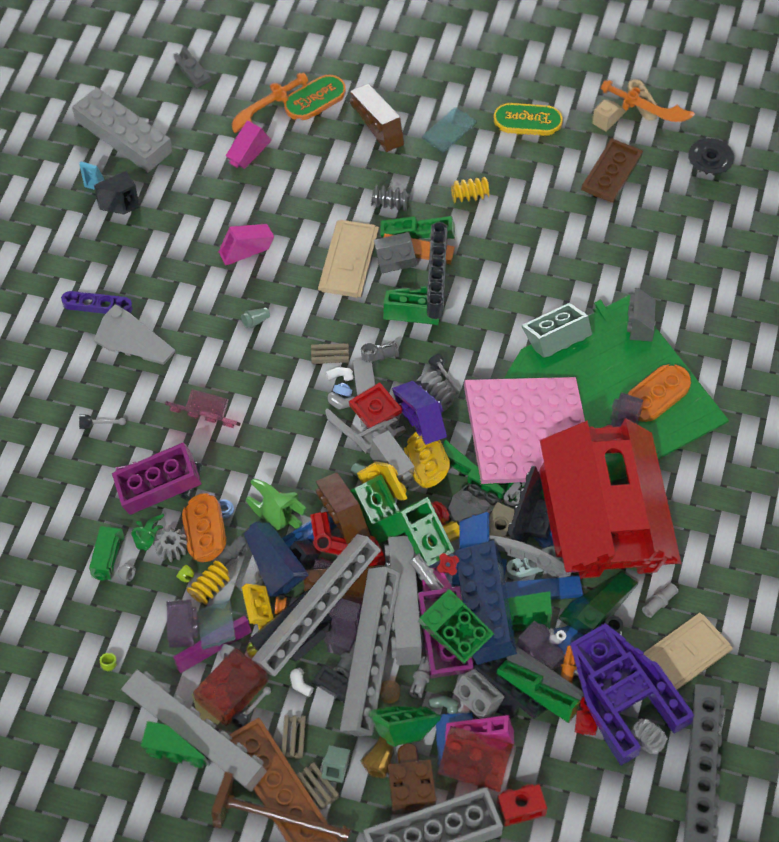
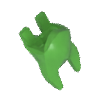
(276, 506)

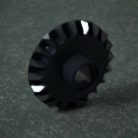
(711, 156)

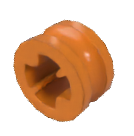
(280, 605)

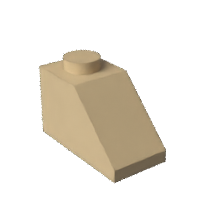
(607, 114)

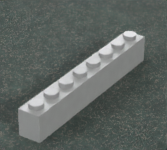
(316, 604)
(370, 651)
(194, 730)

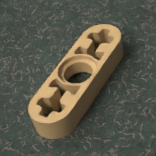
(643, 94)

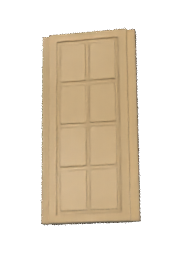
(348, 258)
(689, 650)

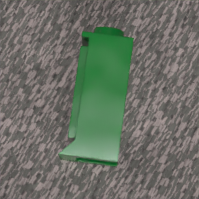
(105, 552)

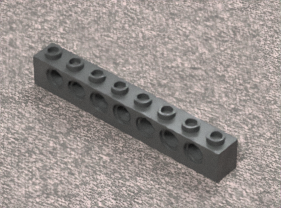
(703, 697)

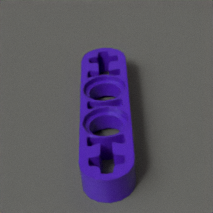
(97, 300)

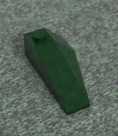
(598, 604)

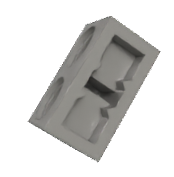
(478, 694)

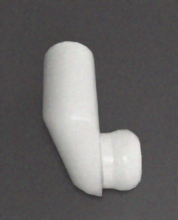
(340, 371)
(558, 637)
(298, 684)

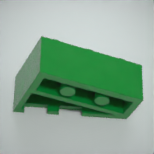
(407, 306)
(530, 608)

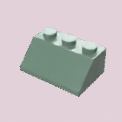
(557, 329)

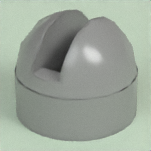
(126, 572)
(225, 650)

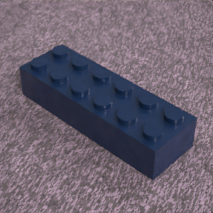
(486, 596)

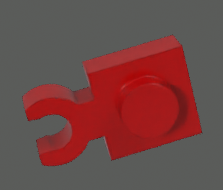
(584, 720)

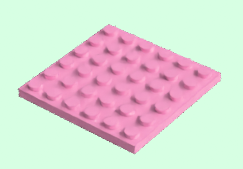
(513, 417)

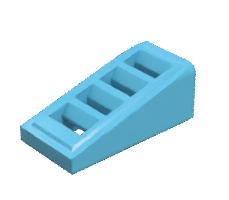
(90, 174)

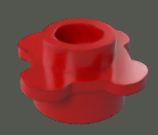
(442, 567)

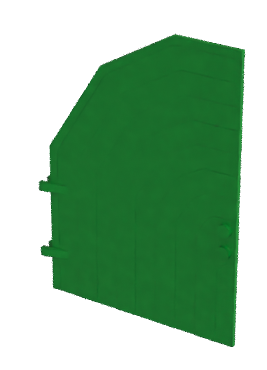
(615, 364)

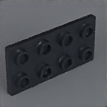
(531, 512)
(313, 639)
(513, 696)

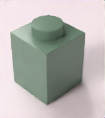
(335, 764)

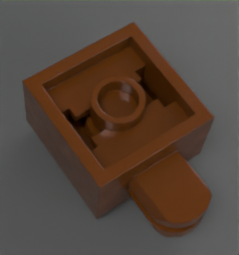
(411, 778)

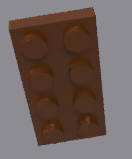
(612, 170)

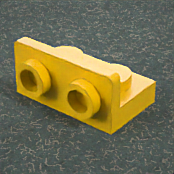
(257, 604)

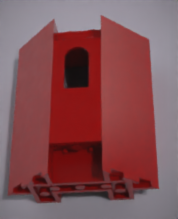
(601, 523)

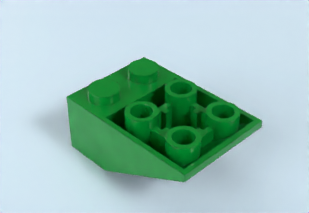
(455, 626)
(163, 741)

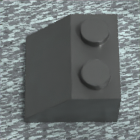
(395, 252)

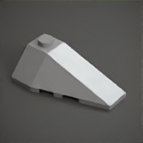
(127, 334)

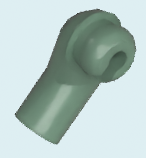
(449, 703)

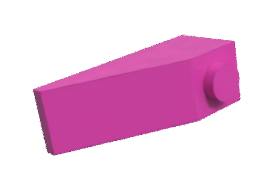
(494, 727)

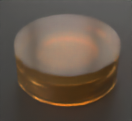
(389, 691)

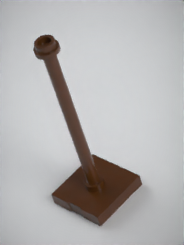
(225, 800)

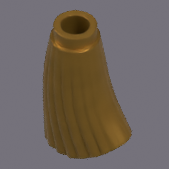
(378, 758)

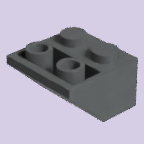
(641, 316)
(471, 501)

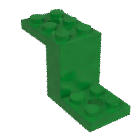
(416, 520)

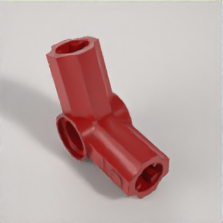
(321, 530)

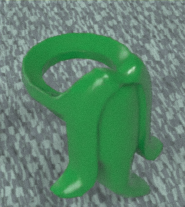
(145, 536)

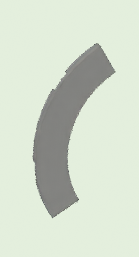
(521, 550)

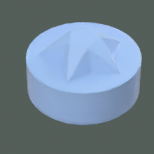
(342, 389)

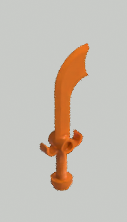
(279, 94)
(631, 99)

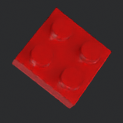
(375, 406)

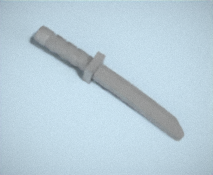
(341, 426)

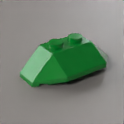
(403, 723)

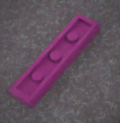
(195, 654)

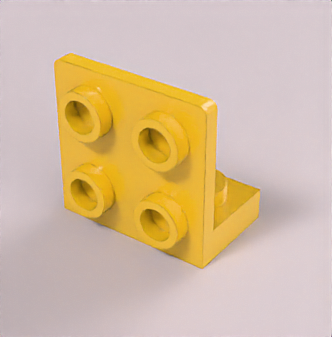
(390, 476)

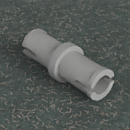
(426, 573)
(660, 600)
(420, 677)

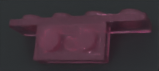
(205, 405)

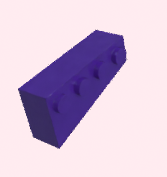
(421, 411)

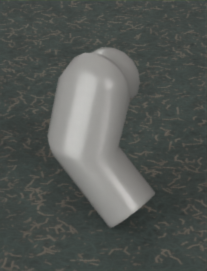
(337, 401)

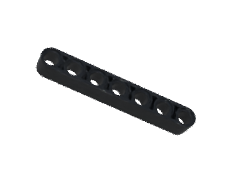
(436, 273)

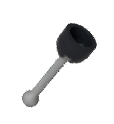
(437, 362)
(86, 421)
(242, 718)

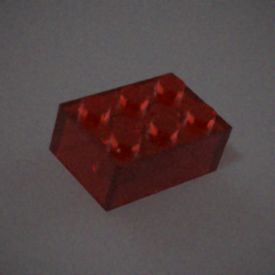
(230, 686)
(475, 758)

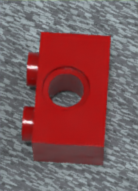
(514, 814)

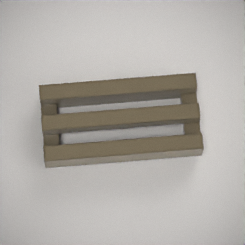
(329, 350)
(294, 720)
(307, 772)

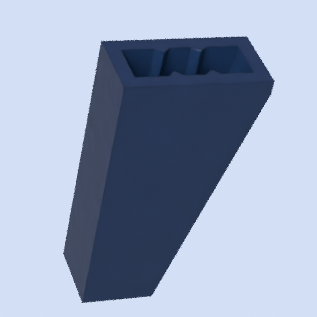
(274, 559)

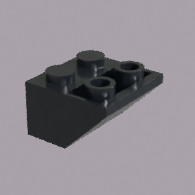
(117, 194)

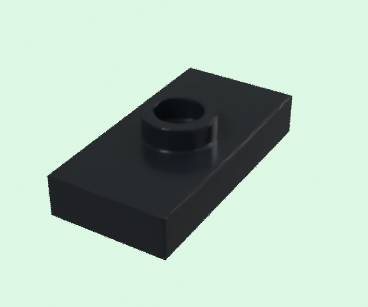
(332, 683)

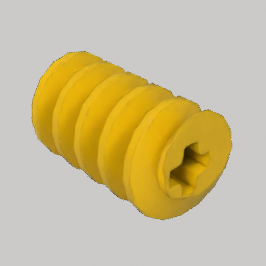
(470, 189)
(208, 582)

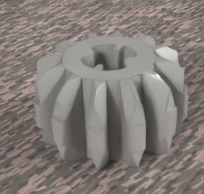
(164, 547)
(649, 736)

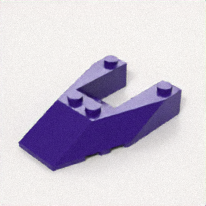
(617, 677)

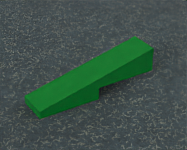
(416, 228)
(465, 466)
(531, 684)

